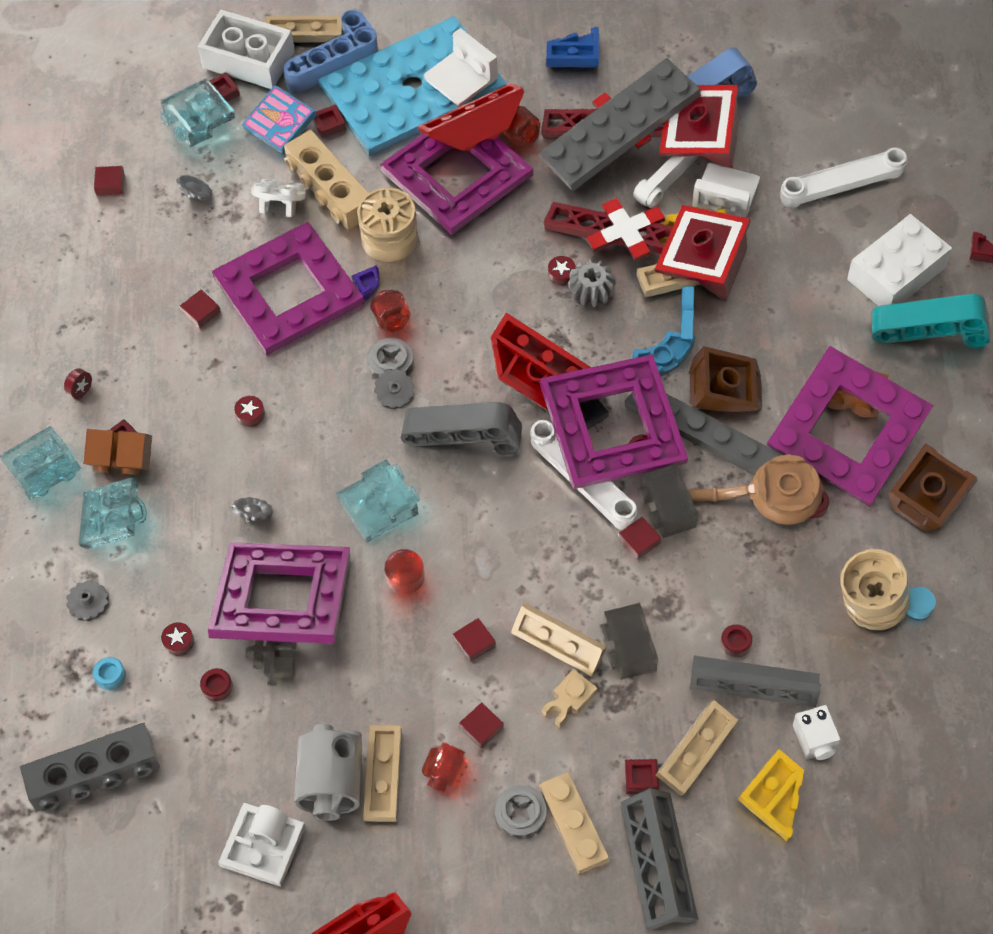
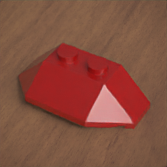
(476, 120)
(526, 357)
(371, 916)

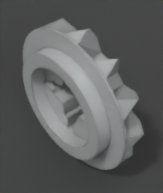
(389, 347)
(521, 796)

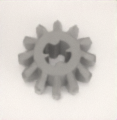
(592, 283)

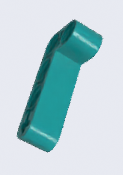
(933, 319)

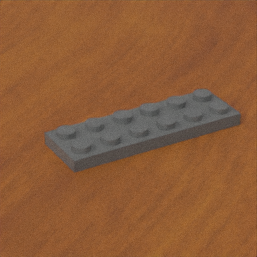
(620, 124)

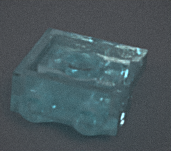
(195, 112)
(41, 463)
(379, 500)

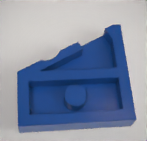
(574, 50)

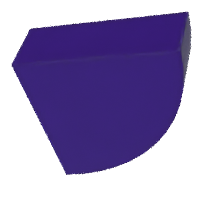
(367, 281)

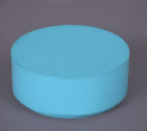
(921, 603)
(109, 673)

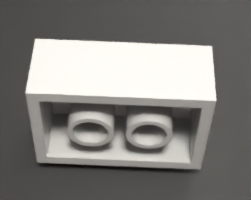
(246, 49)
(899, 262)

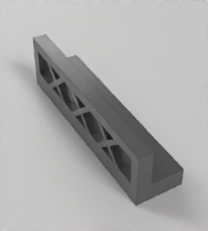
(755, 681)
(664, 853)

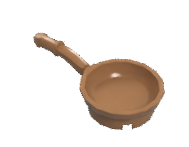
(781, 489)

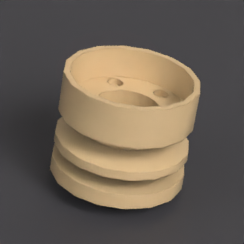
(388, 224)
(870, 575)

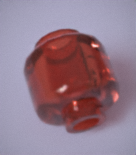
(523, 128)
(390, 310)
(404, 571)
(445, 767)

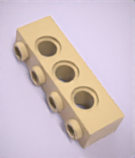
(326, 177)

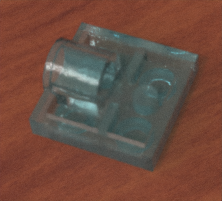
(110, 513)

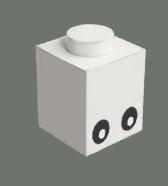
(816, 733)

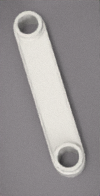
(843, 177)
(651, 191)
(603, 496)

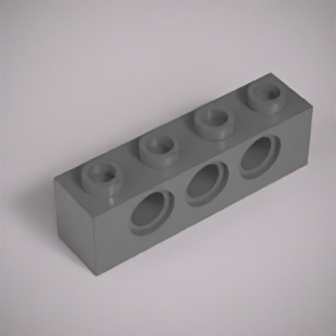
(73, 762)

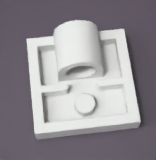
(262, 843)

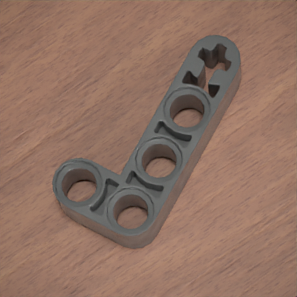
(464, 424)

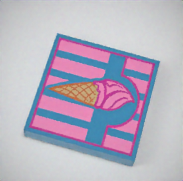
(279, 119)

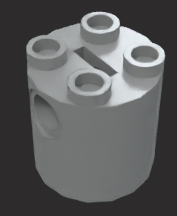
(328, 772)

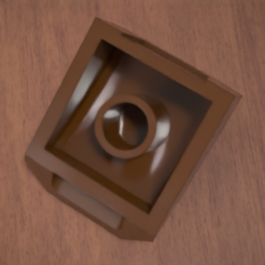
(725, 381)
(930, 489)

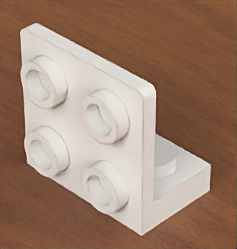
(465, 70)
(725, 189)

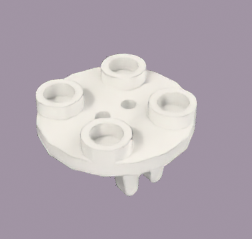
(269, 190)

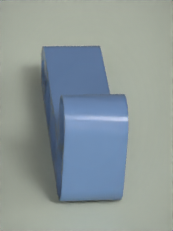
(356, 43)
(727, 69)

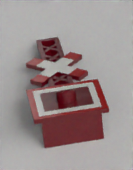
(708, 136)
(682, 256)

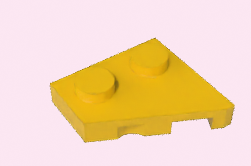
(775, 793)

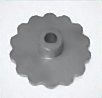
(194, 187)
(393, 388)
(252, 509)
(87, 600)

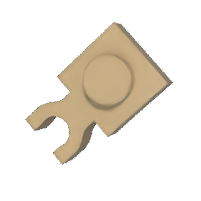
(571, 695)

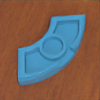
(687, 313)
(669, 352)

